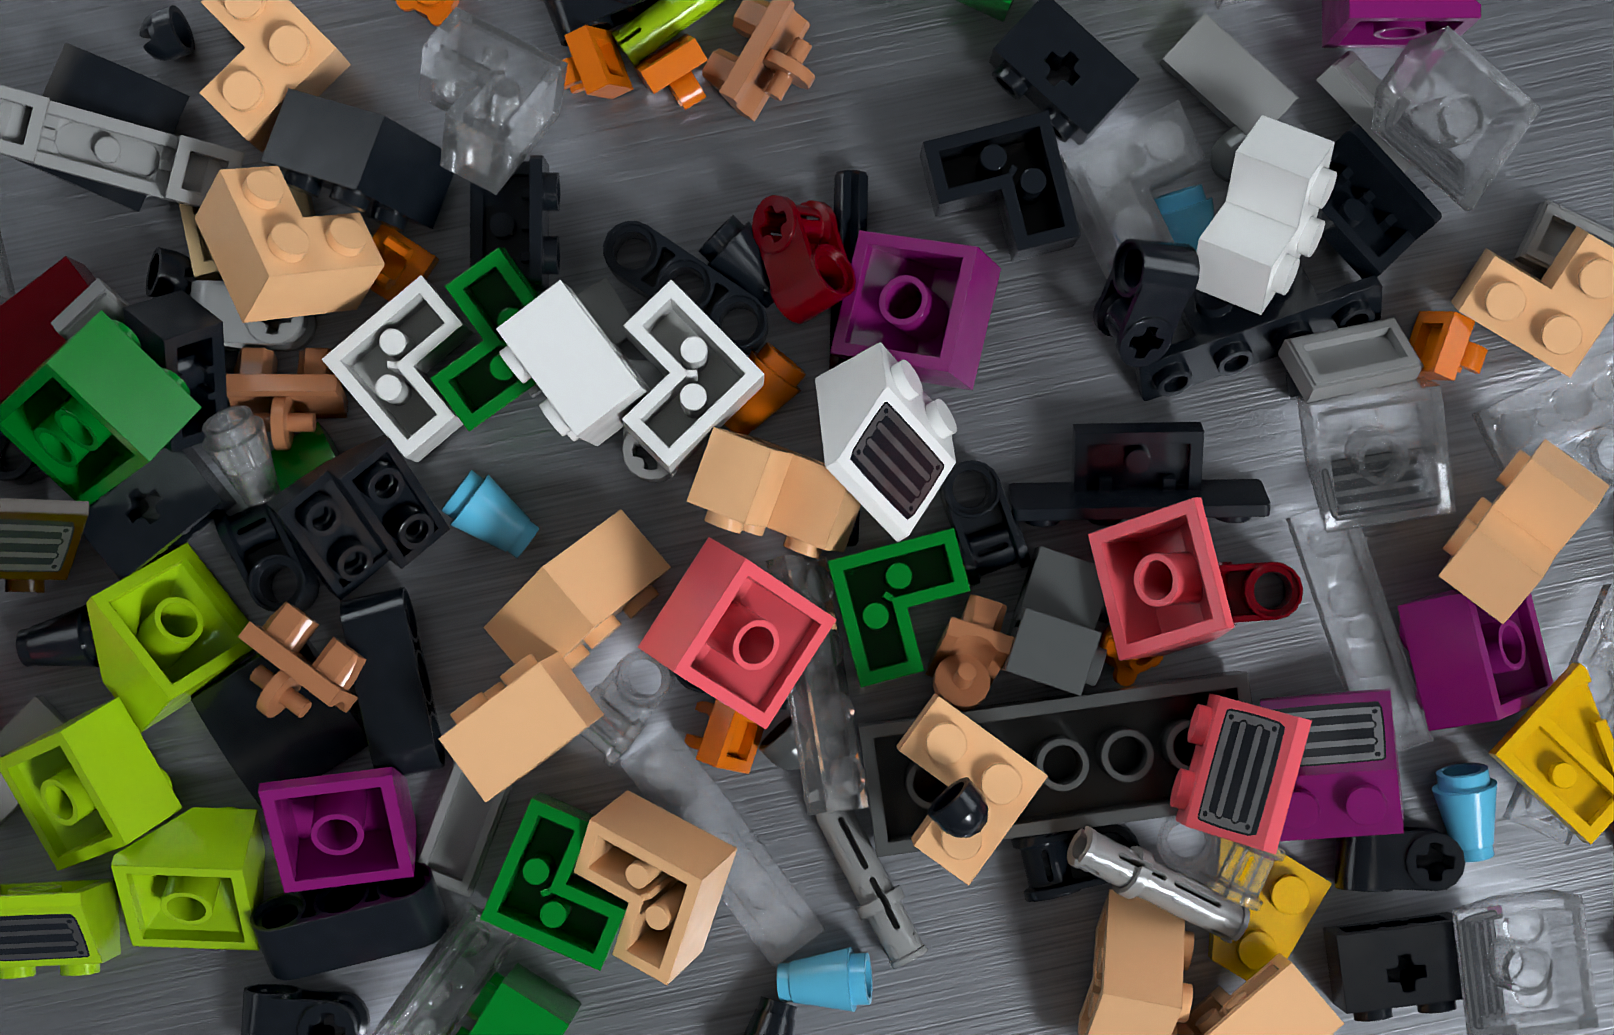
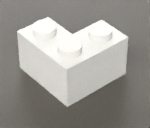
(1267, 216)
(388, 365)
(574, 365)
(702, 383)

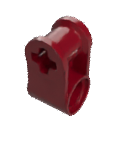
(807, 262)
(1239, 589)

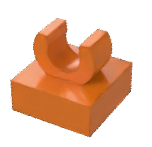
(595, 64)
(673, 68)
(402, 260)
(1444, 345)
(728, 740)

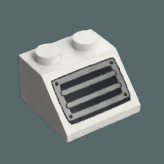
(885, 437)

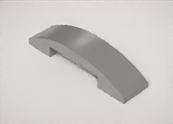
(109, 149)

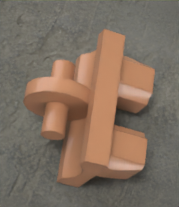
(768, 61)
(286, 400)
(280, 643)
(970, 653)

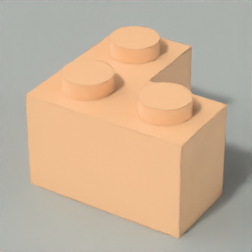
(278, 54)
(277, 258)
(1550, 316)
(764, 485)
(1511, 543)
(580, 594)
(520, 725)
(956, 748)
(665, 873)
(1138, 971)
(1269, 1003)

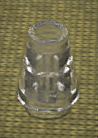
(242, 452)

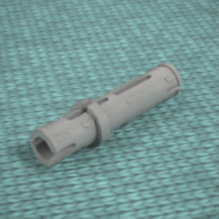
(1137, 874)
(876, 895)

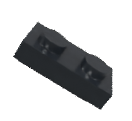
(1373, 206)
(519, 221)

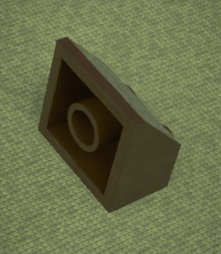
(38, 541)

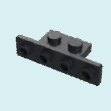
(1231, 338)
(1132, 472)

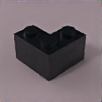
(359, 159)
(1017, 169)

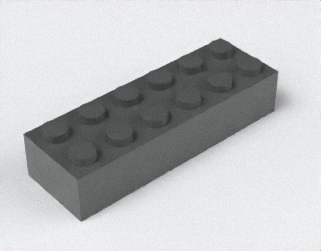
(1104, 756)

